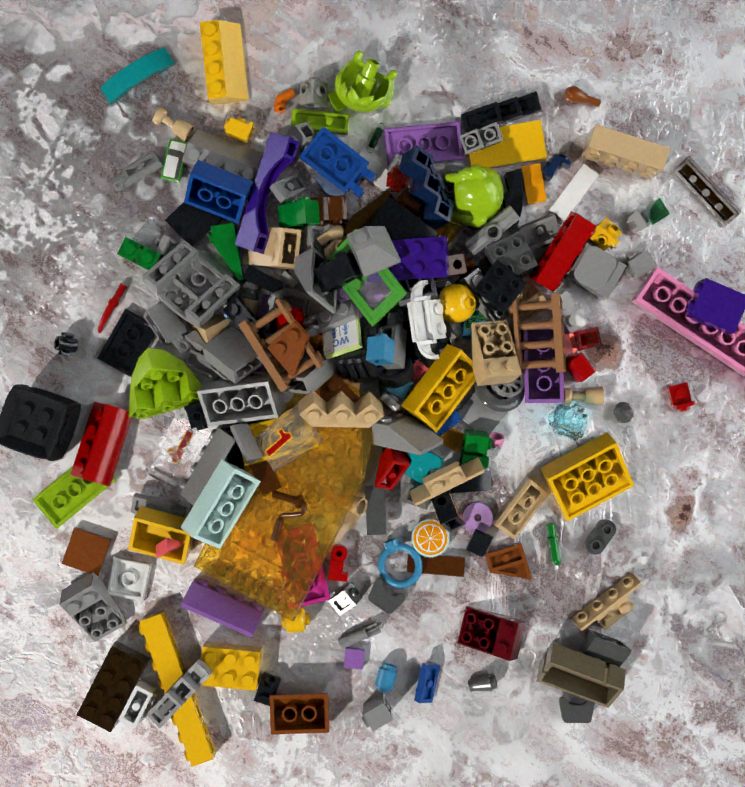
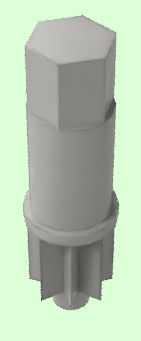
(360, 634)

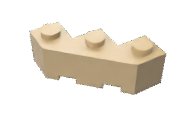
(340, 411)

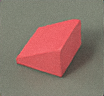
(166, 546)

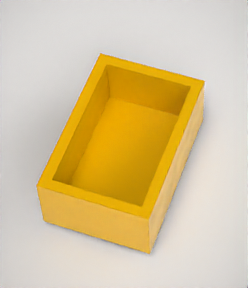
(154, 526)
(232, 665)

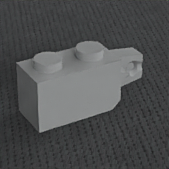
(167, 327)
(395, 331)

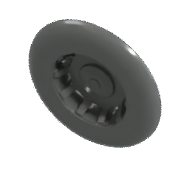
(496, 402)

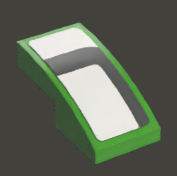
(173, 165)

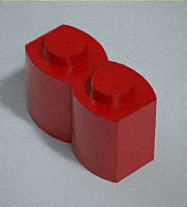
(579, 366)

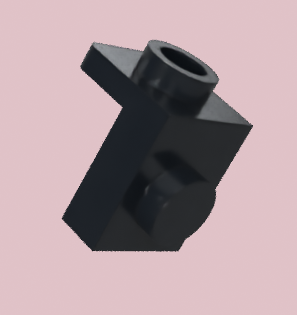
(267, 686)

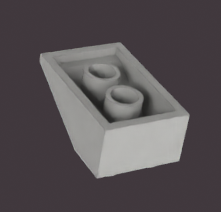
(304, 267)
(404, 434)

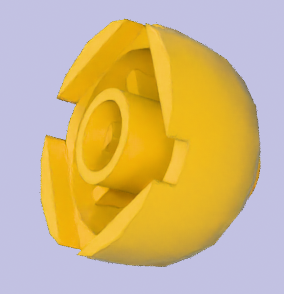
(457, 303)

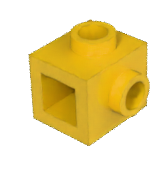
(606, 234)

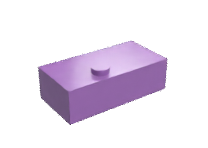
(542, 384)

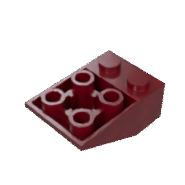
(492, 633)

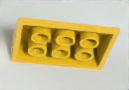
(587, 476)

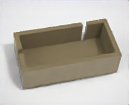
(581, 675)

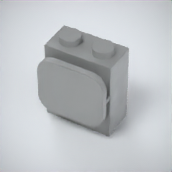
(596, 271)
(231, 355)

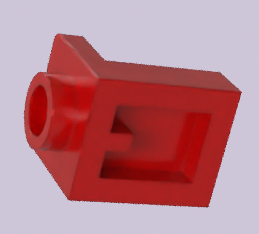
(680, 397)

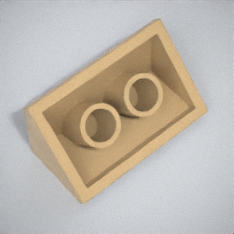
(520, 508)

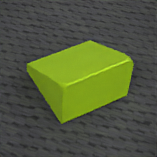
(335, 102)

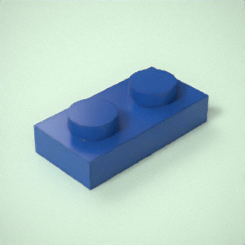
(427, 682)

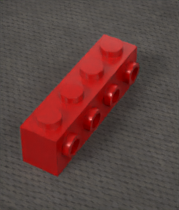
(562, 251)

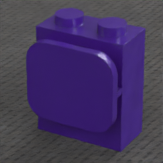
(716, 306)

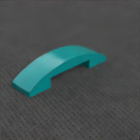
(136, 73)

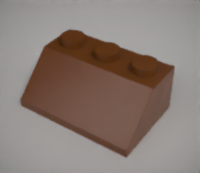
(299, 713)

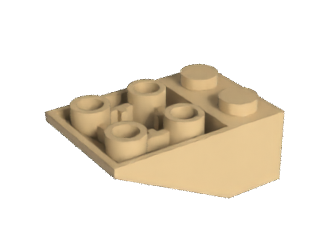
(280, 251)
(493, 353)

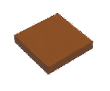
(86, 551)

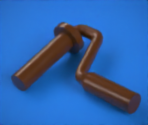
(299, 503)

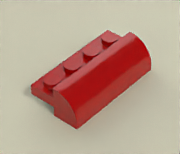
(101, 444)

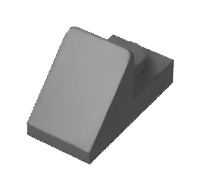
(288, 188)

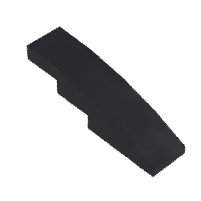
(502, 112)

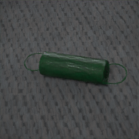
(375, 138)

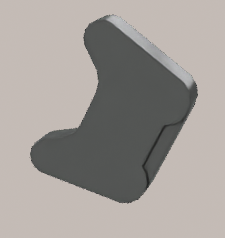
(384, 599)
(576, 712)

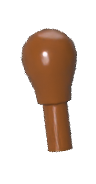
(576, 95)

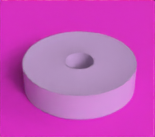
(477, 508)

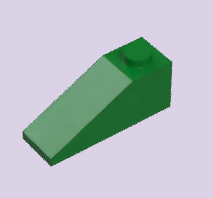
(224, 241)

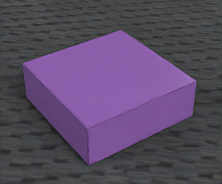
(354, 658)

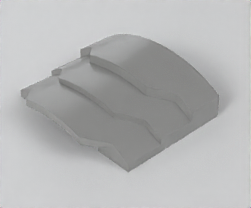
(191, 283)

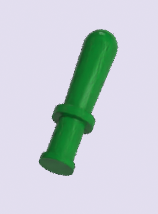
(555, 553)

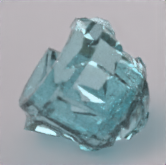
(568, 421)

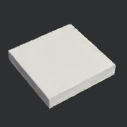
(129, 578)

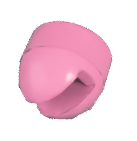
(497, 439)

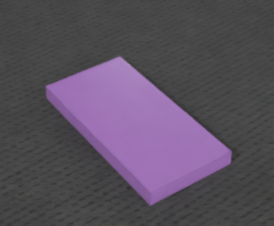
(437, 139)

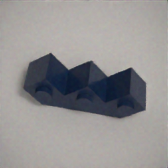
(427, 187)

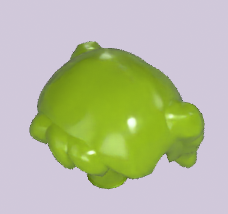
(362, 87)
(476, 194)

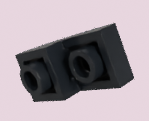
(479, 483)

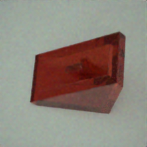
(585, 339)

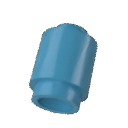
(386, 677)

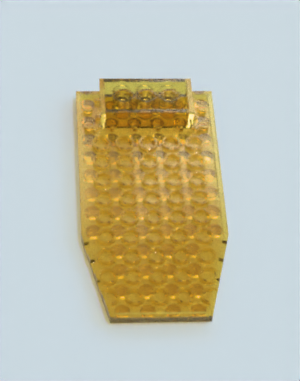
(284, 570)

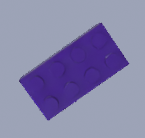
(421, 258)

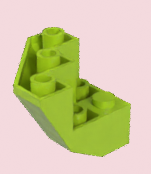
(161, 384)

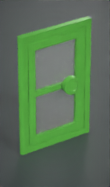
(373, 294)

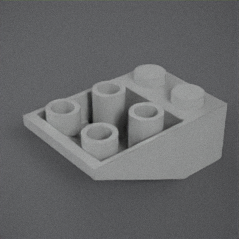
(92, 607)

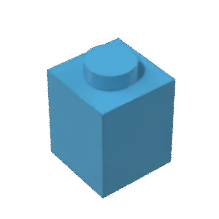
(380, 349)

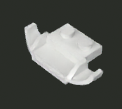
(425, 320)

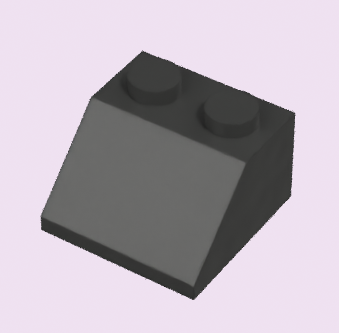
(605, 648)

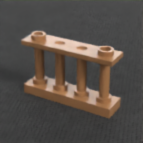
(555, 324)
(260, 345)

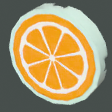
(430, 538)

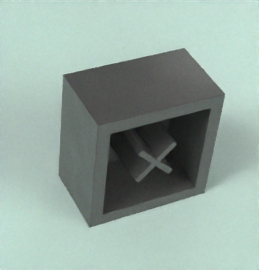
(513, 253)

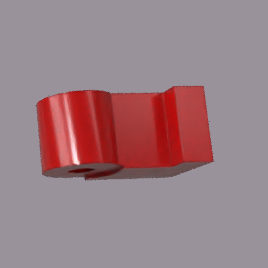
(337, 557)

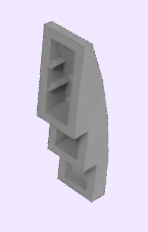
(179, 693)

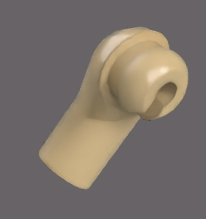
(333, 233)

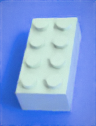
(220, 504)

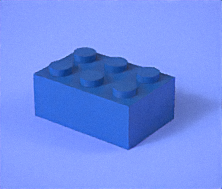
(218, 191)

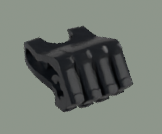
(354, 363)

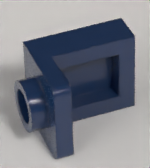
(550, 167)

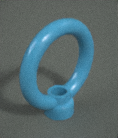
(390, 547)

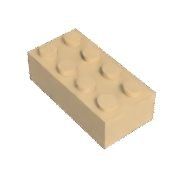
(625, 151)

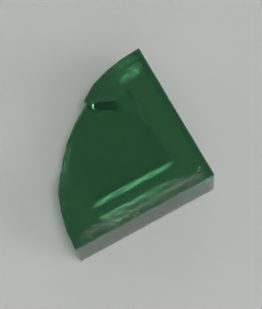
(658, 211)

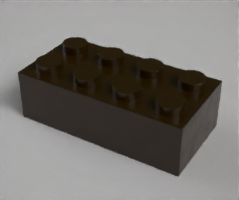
(113, 686)

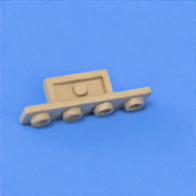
(445, 480)
(610, 605)

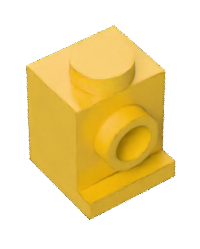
(239, 129)

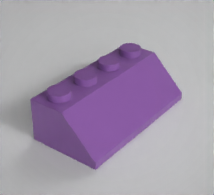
(223, 607)

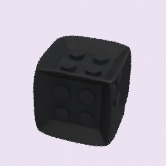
(38, 422)

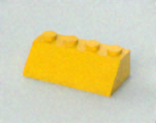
(224, 62)
(441, 388)

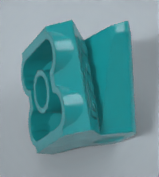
(422, 464)

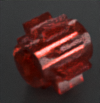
(396, 180)

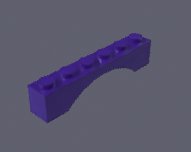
(277, 156)

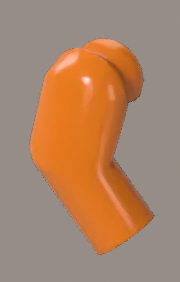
(281, 100)

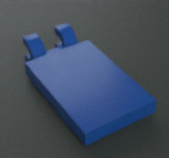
(337, 162)

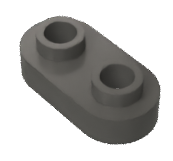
(598, 535)

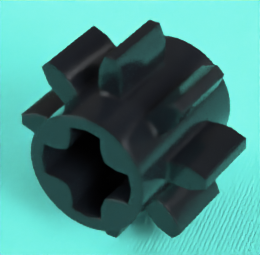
(66, 344)

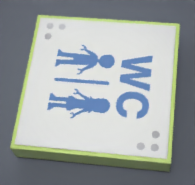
(342, 339)

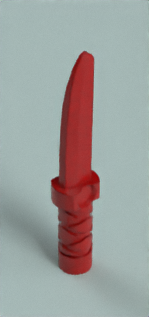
(110, 307)

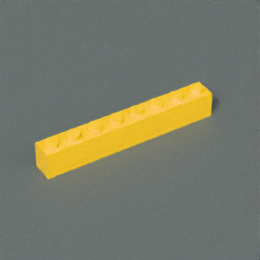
(170, 668)

